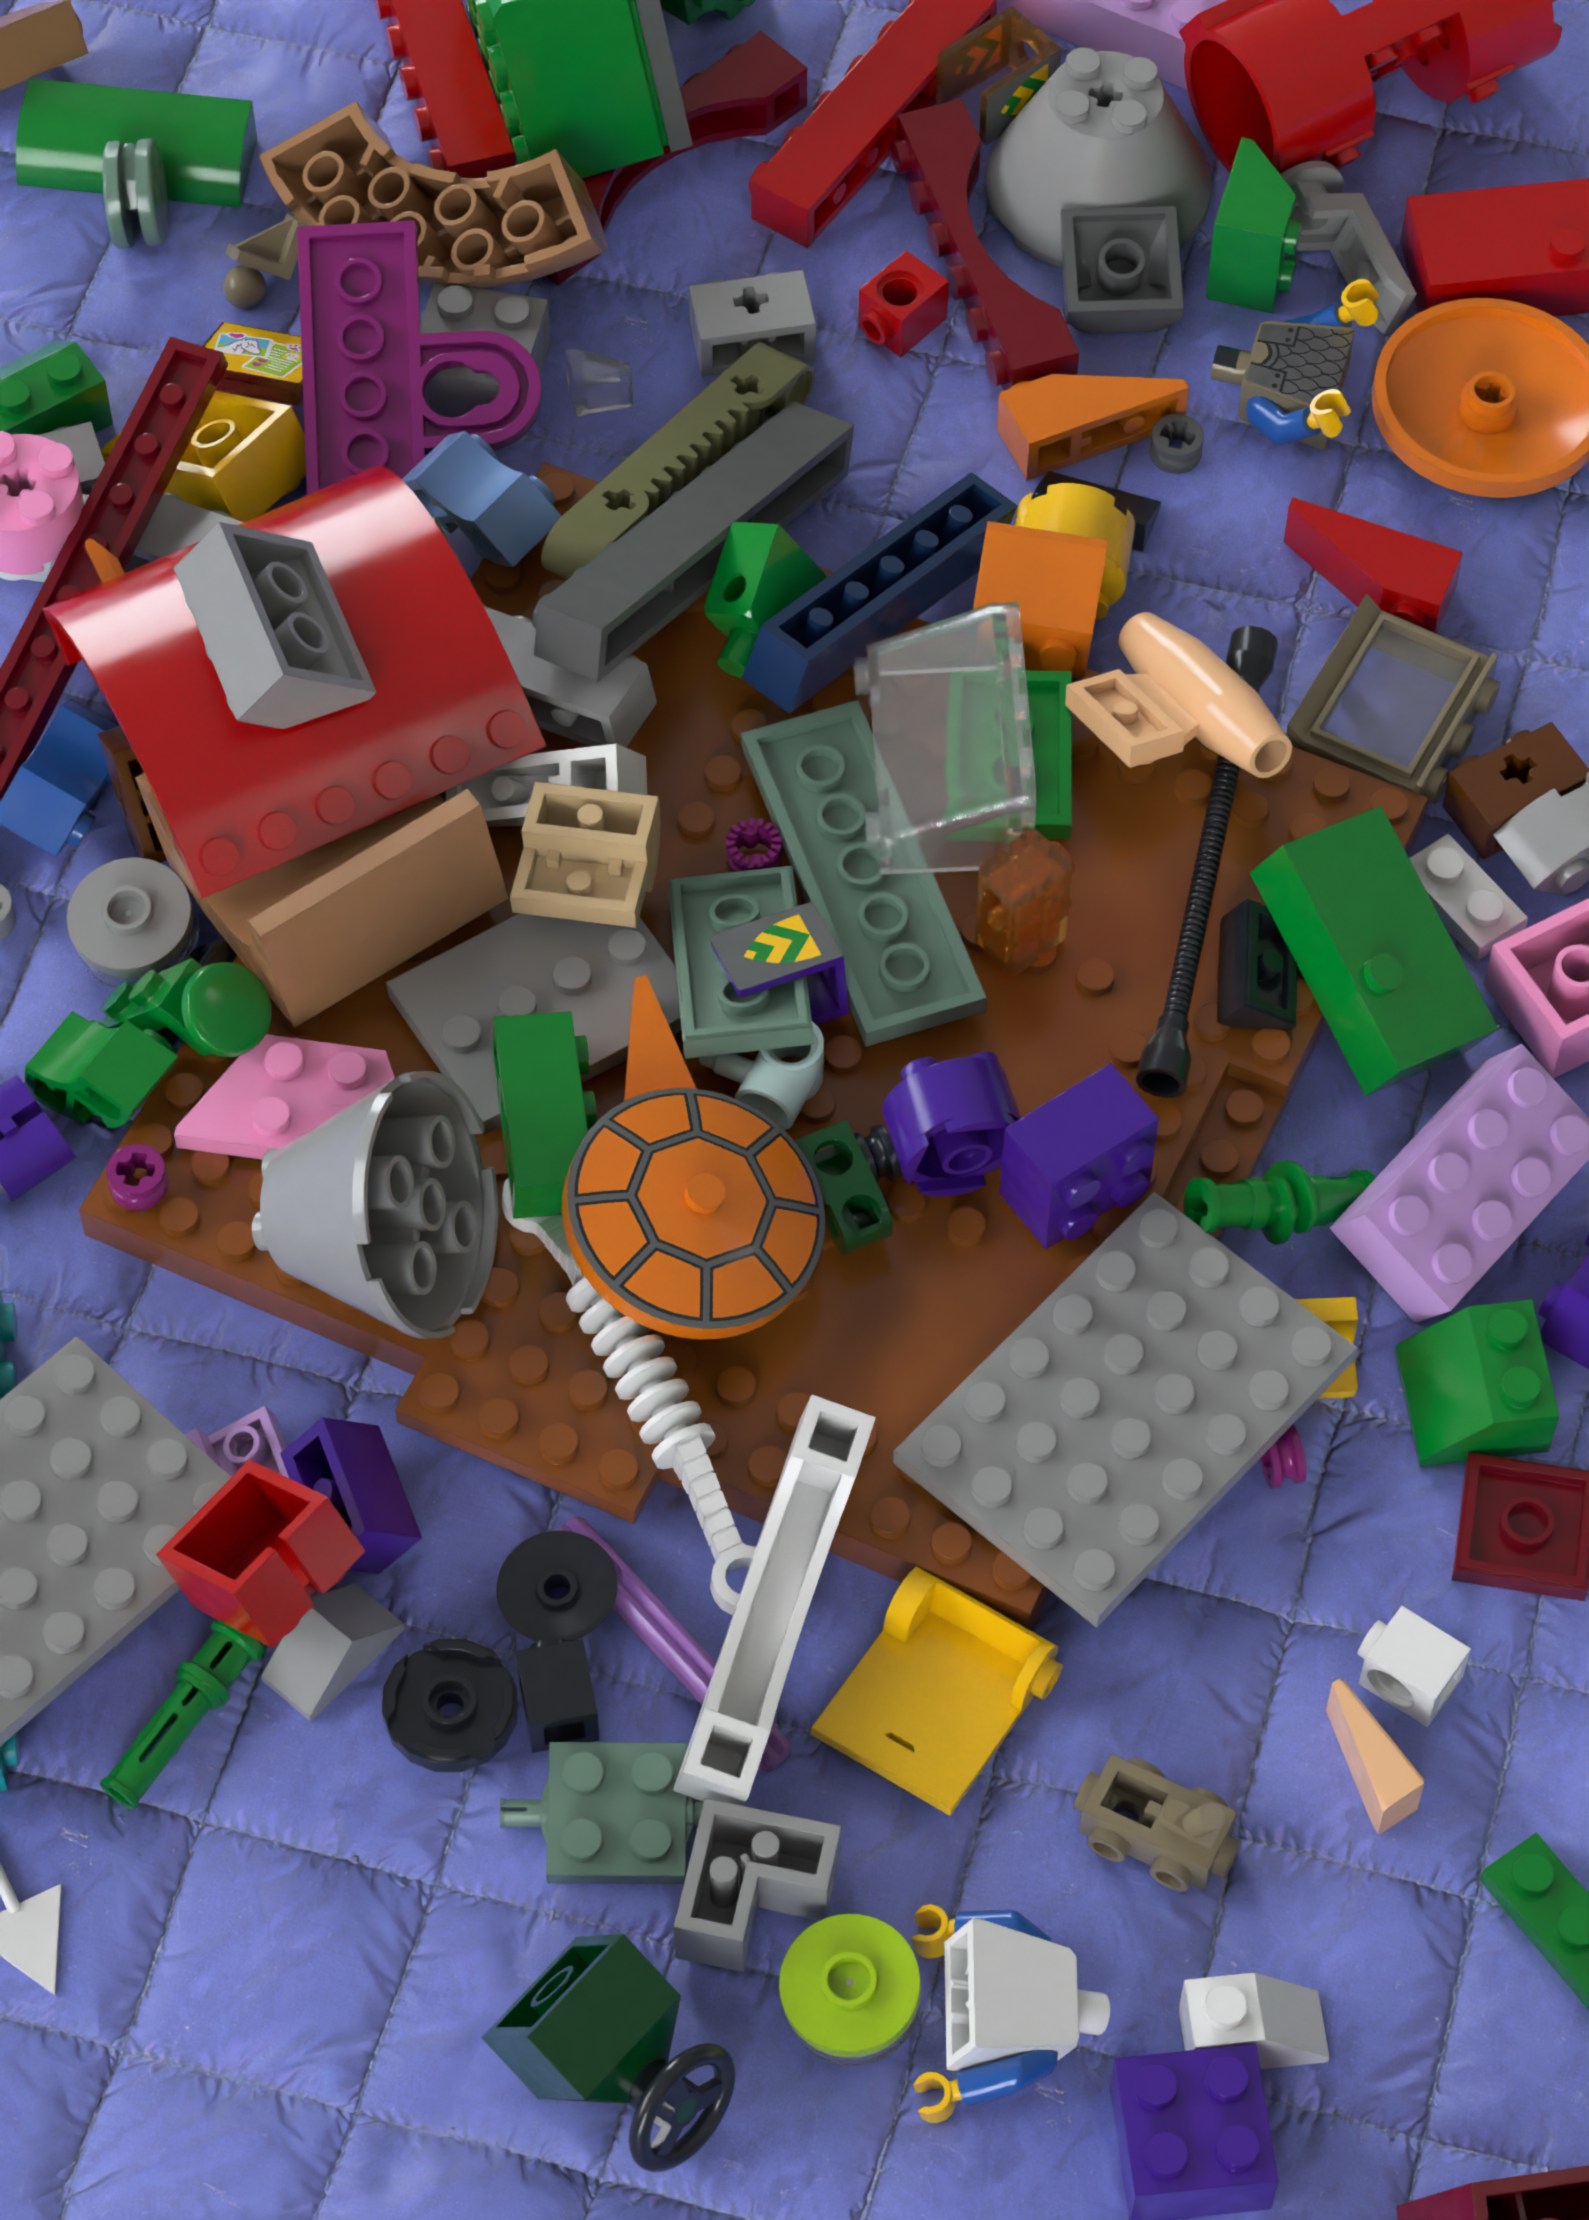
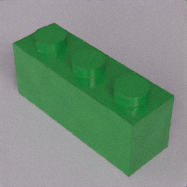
(540, 1105)

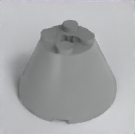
(1095, 139)
(387, 1206)

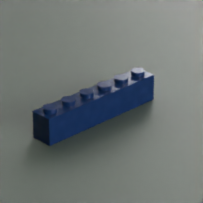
(875, 593)

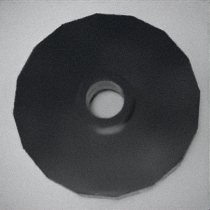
(441, 1675)

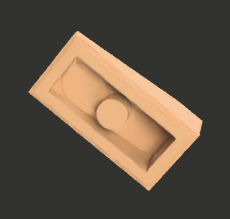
(1379, 1768)

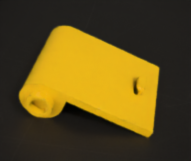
(937, 1691)

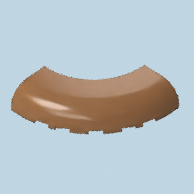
(468, 229)

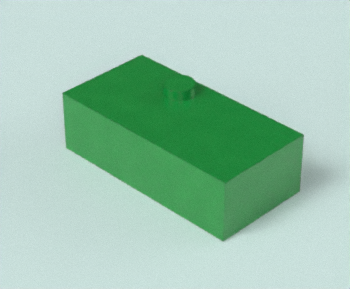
(1373, 950)

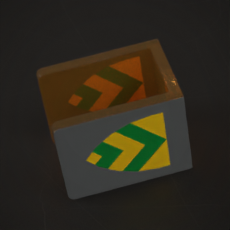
(988, 51)

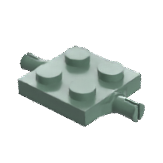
(611, 1813)

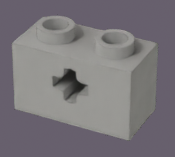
(745, 311)

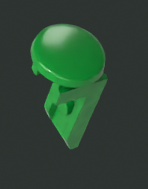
(209, 1007)

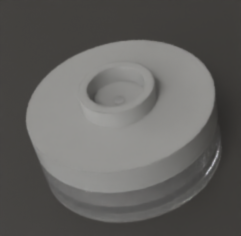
(131, 920)

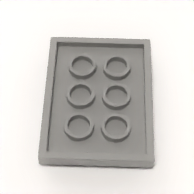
(531, 969)

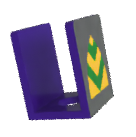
(783, 950)

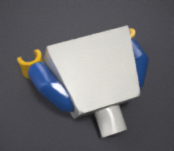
(1006, 2005)

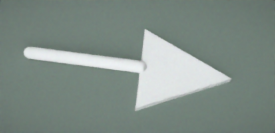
(31, 1932)

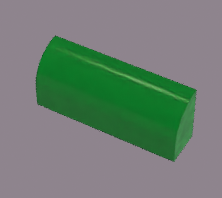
(201, 139)

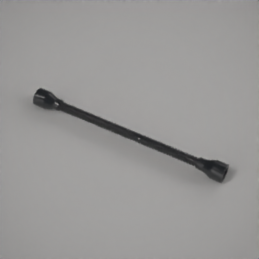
(1167, 1056)

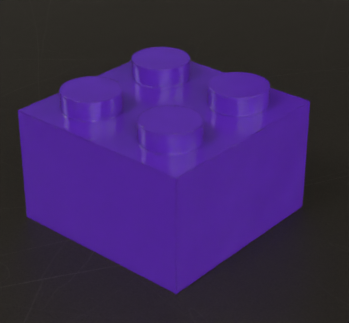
(1078, 1157)
(1193, 2133)

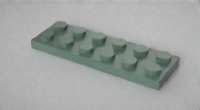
(893, 929)

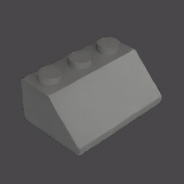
(272, 627)

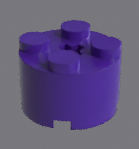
(950, 1122)

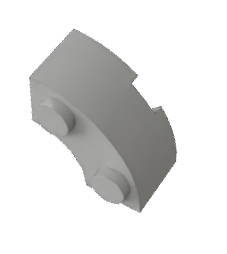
(1551, 841)

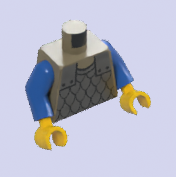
(1299, 370)

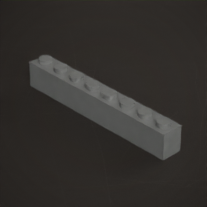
(675, 550)

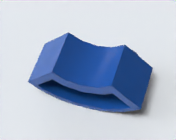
(59, 782)

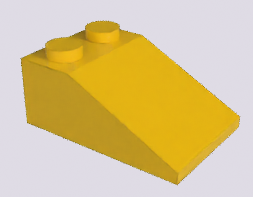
(239, 457)

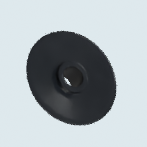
(552, 1562)

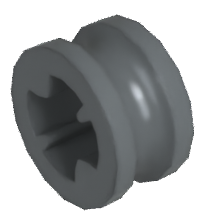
(1173, 459)

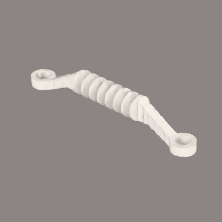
(656, 1401)

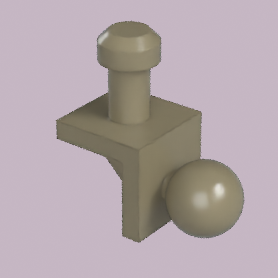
(269, 251)

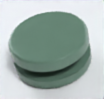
(132, 185)

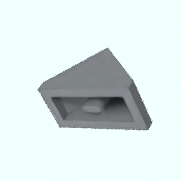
(330, 1648)

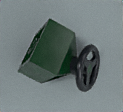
(604, 2034)

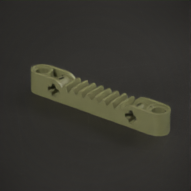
(695, 438)

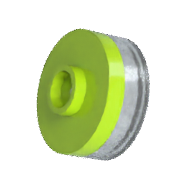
(851, 1989)

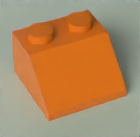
(1056, 588)

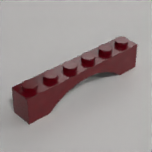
(738, 96)
(1018, 331)

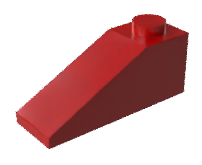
(1360, 557)

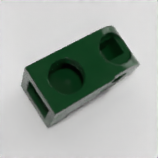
(851, 1197)

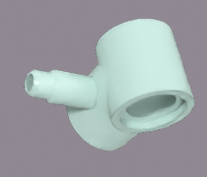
(772, 1084)

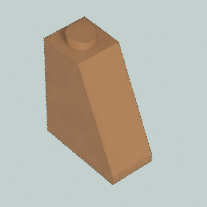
(38, 40)

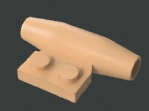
(1177, 696)

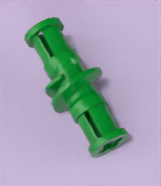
(1277, 1204)

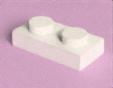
(1466, 897)

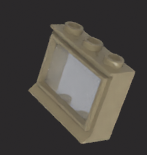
(1395, 702)

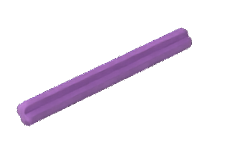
(670, 1638)

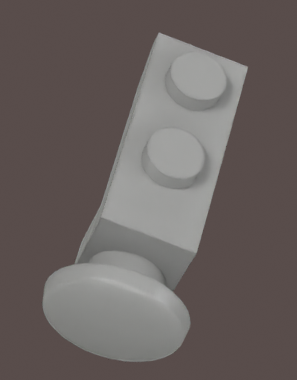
(1353, 236)

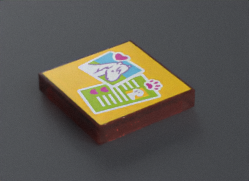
(259, 363)

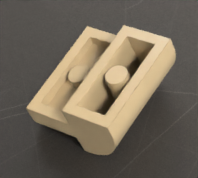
(587, 854)

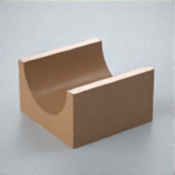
(355, 903)

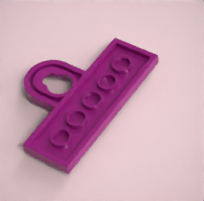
(372, 364)

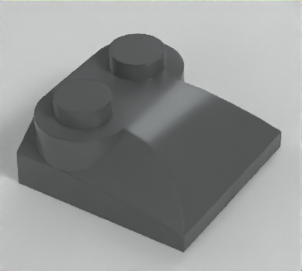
(1121, 269)

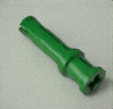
(194, 1680)

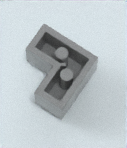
(747, 1863)

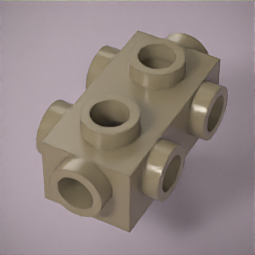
(1176, 1829)

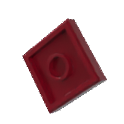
(1523, 1527)

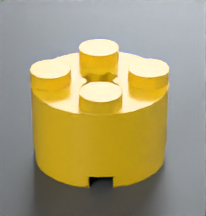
(1086, 513)

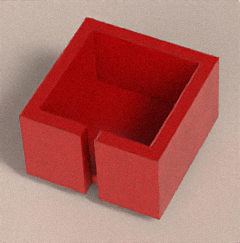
(260, 1553)

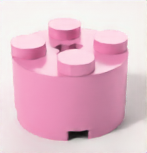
(37, 501)

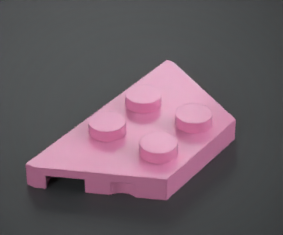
(280, 1094)

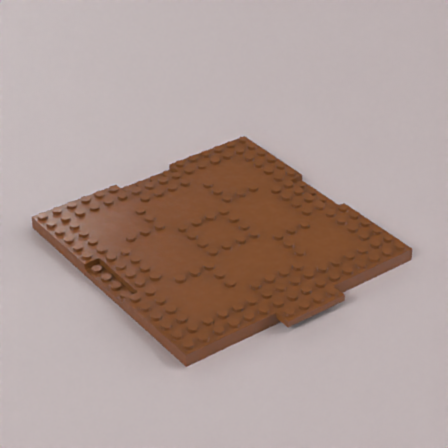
(874, 1326)

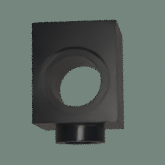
(557, 1693)

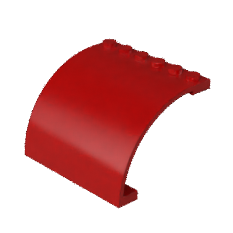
(265, 794)

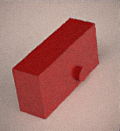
(1501, 245)

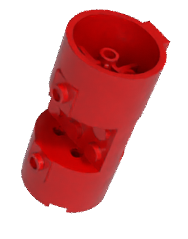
(1303, 72)

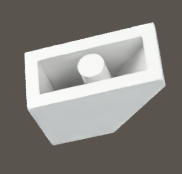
(1254, 2009)

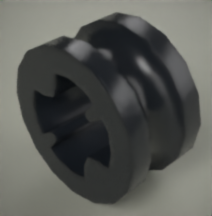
(879, 1153)

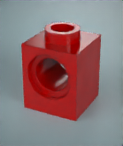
(903, 304)

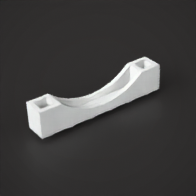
(774, 1603)

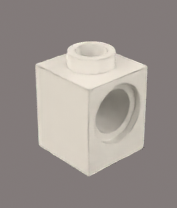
(1412, 1664)

